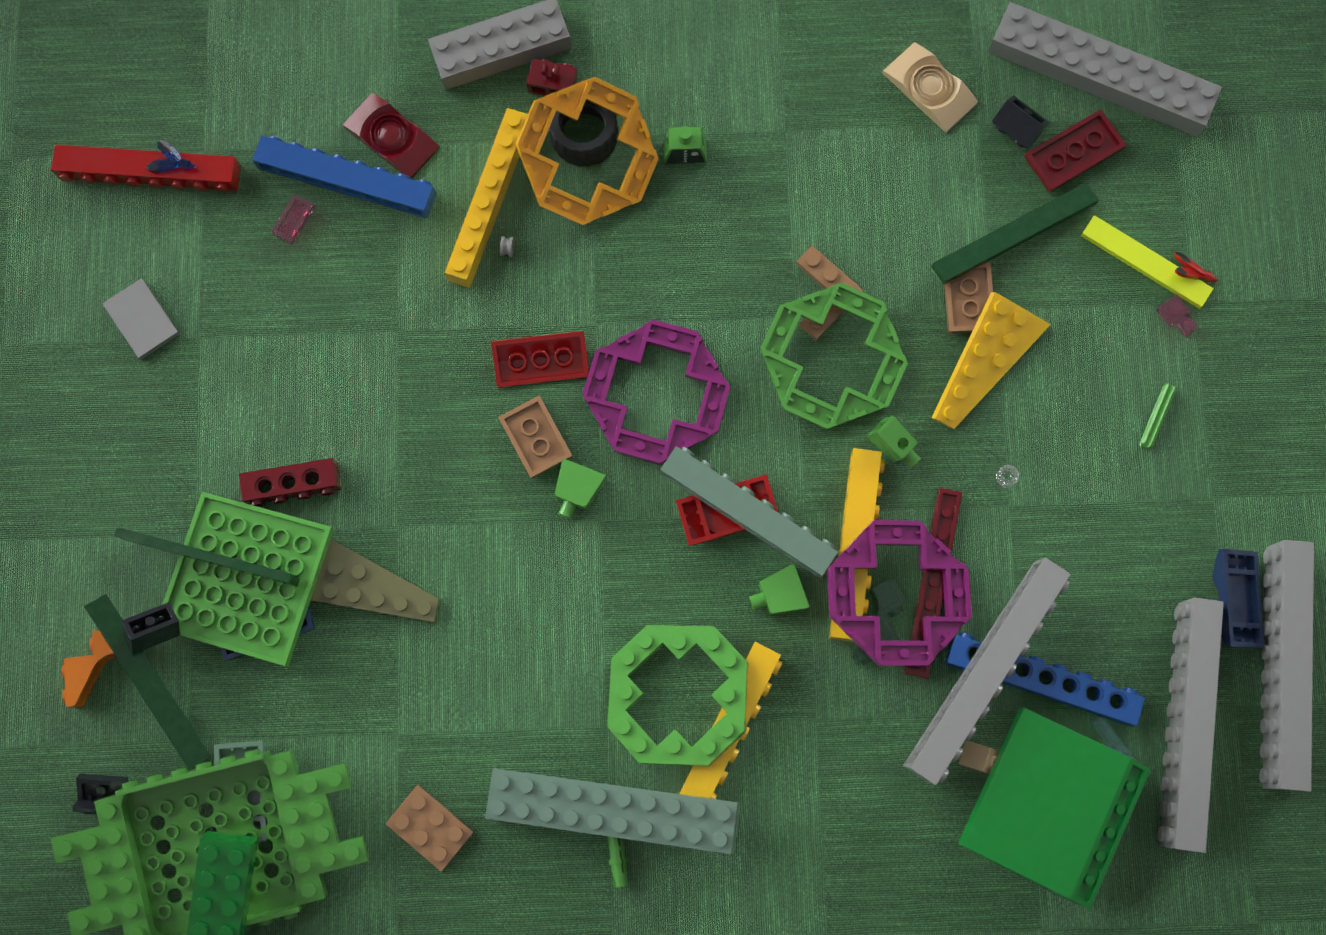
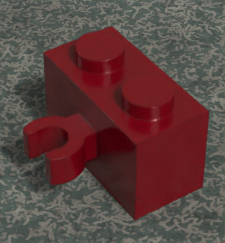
(550, 77)

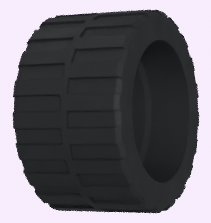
(588, 152)

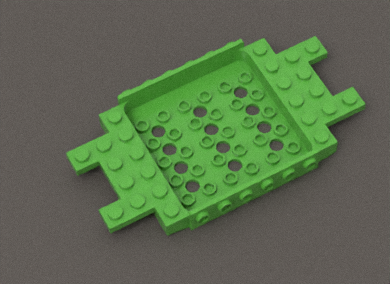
(127, 868)

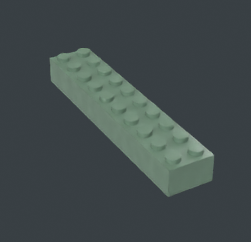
(613, 811)

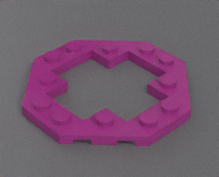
(631, 349)
(866, 629)

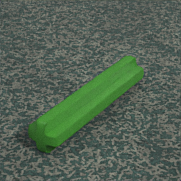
(1157, 416)

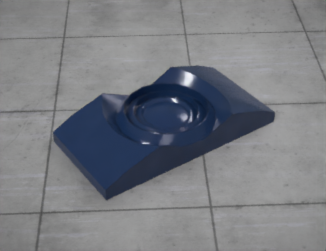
(1239, 589)

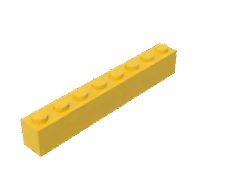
(486, 201)
(859, 512)
(761, 665)

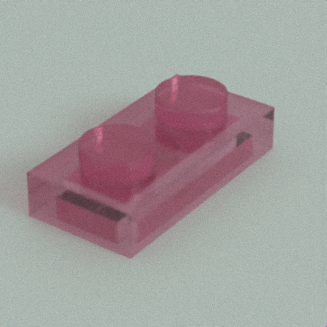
(293, 219)

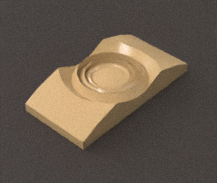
(931, 86)

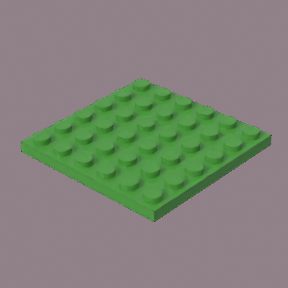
(241, 608)

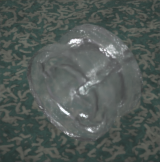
(1013, 473)

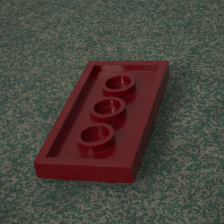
(1075, 151)

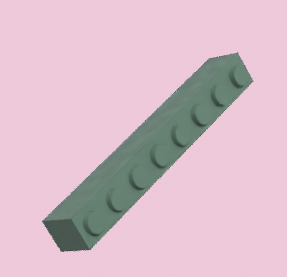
(749, 512)

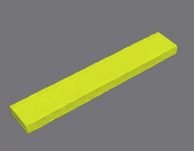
(1145, 261)

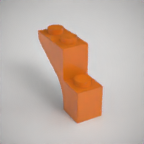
(83, 671)

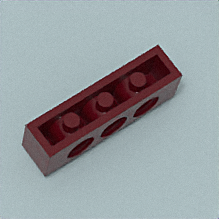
(253, 482)

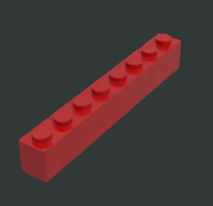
(129, 167)

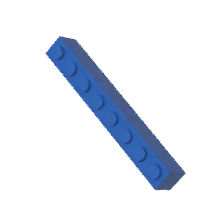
(344, 176)

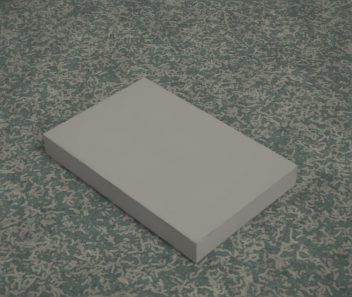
(141, 319)

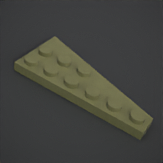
(363, 585)

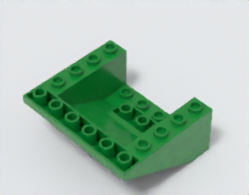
(1054, 807)

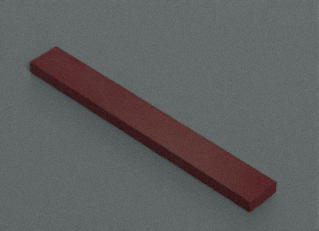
(931, 586)

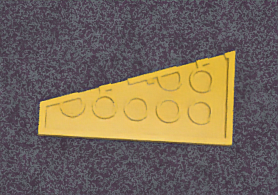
(993, 348)

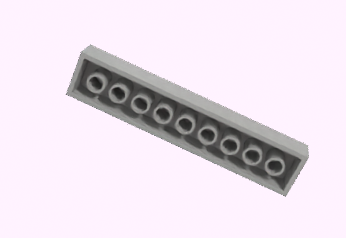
(1105, 69)
(1287, 666)
(987, 670)
(1191, 725)

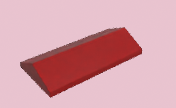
(540, 358)

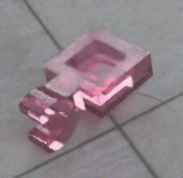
(1176, 312)

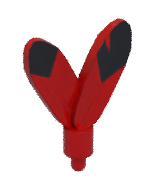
(1193, 270)

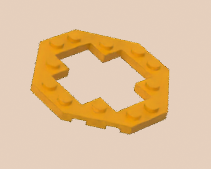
(542, 169)

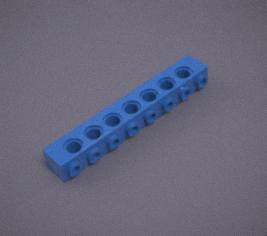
(1129, 701)

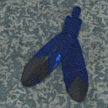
(172, 162)

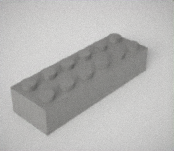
(500, 43)

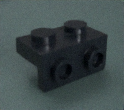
(95, 787)

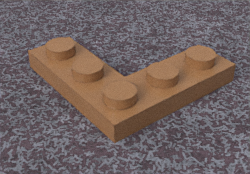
(826, 275)

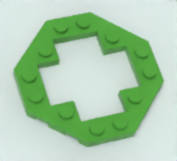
(880, 338)
(730, 695)

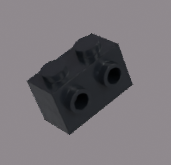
(1020, 122)
(150, 628)

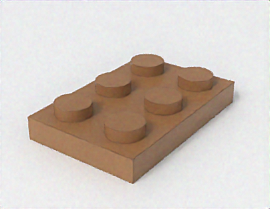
(967, 298)
(535, 437)
(429, 828)

